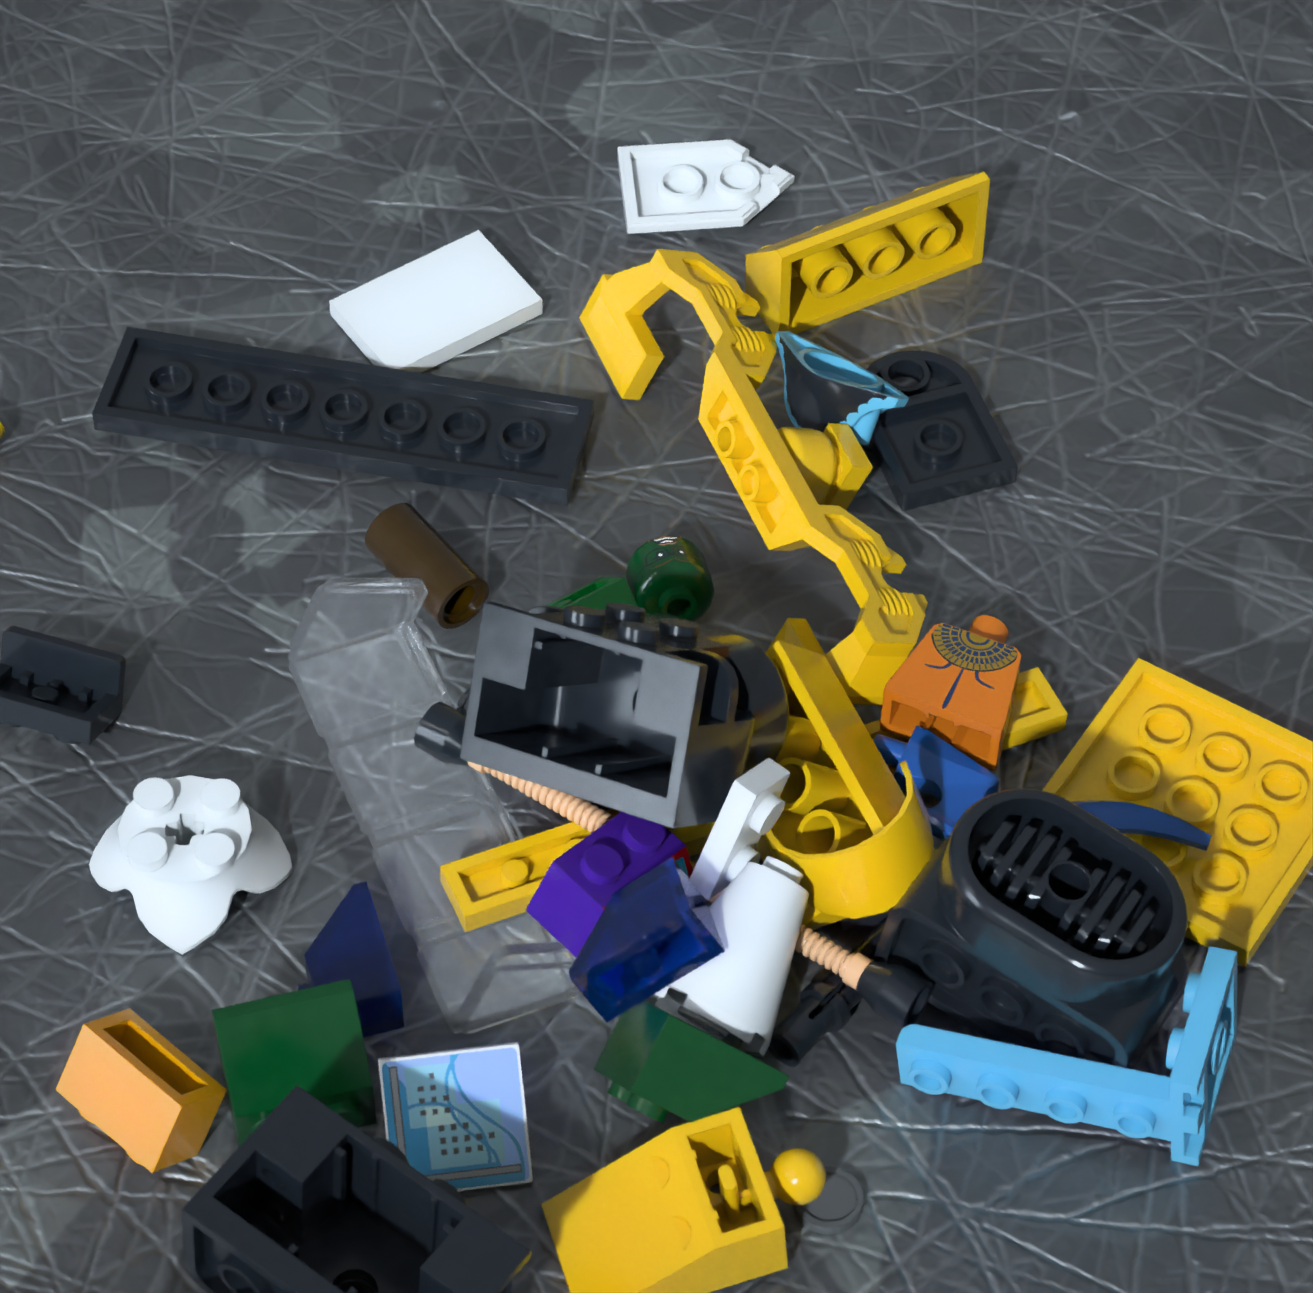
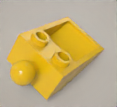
(660, 1228)

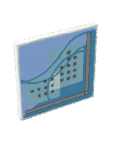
(459, 1114)

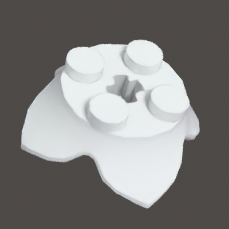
(180, 887)

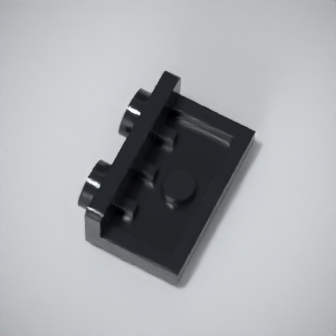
(58, 686)

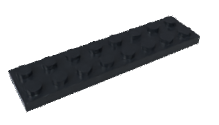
(345, 415)

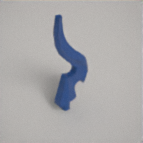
(962, 782)

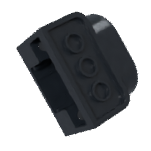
(622, 707)
(1045, 930)
(337, 1212)

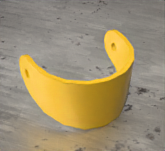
(872, 873)

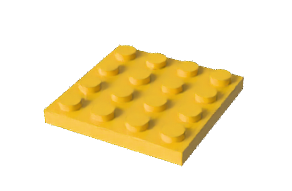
(1218, 770)

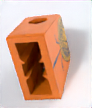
(957, 688)

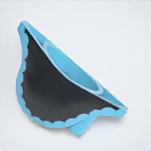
(832, 389)

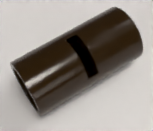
(414, 549)

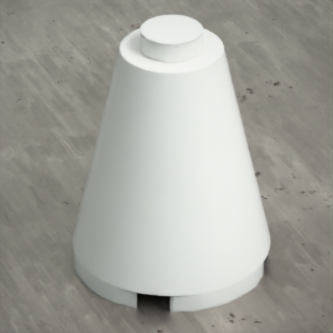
(745, 984)

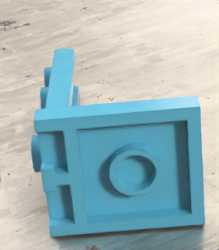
(1090, 1091)

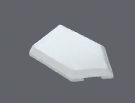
(694, 185)

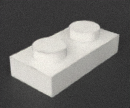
(745, 816)

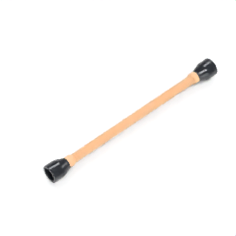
(886, 987)

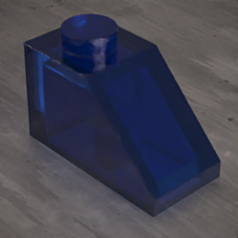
(645, 941)
(356, 950)

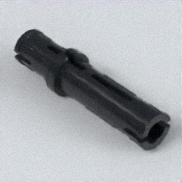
(799, 1030)

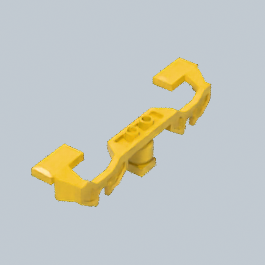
(788, 476)

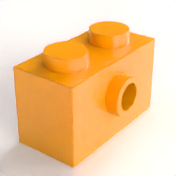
(140, 1090)

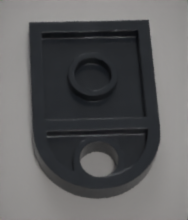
(941, 438)

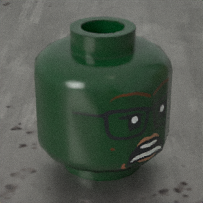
(668, 576)

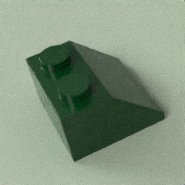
(291, 1041)
(679, 1069)

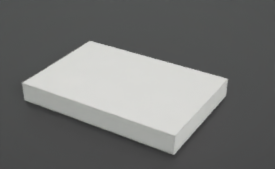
(436, 306)

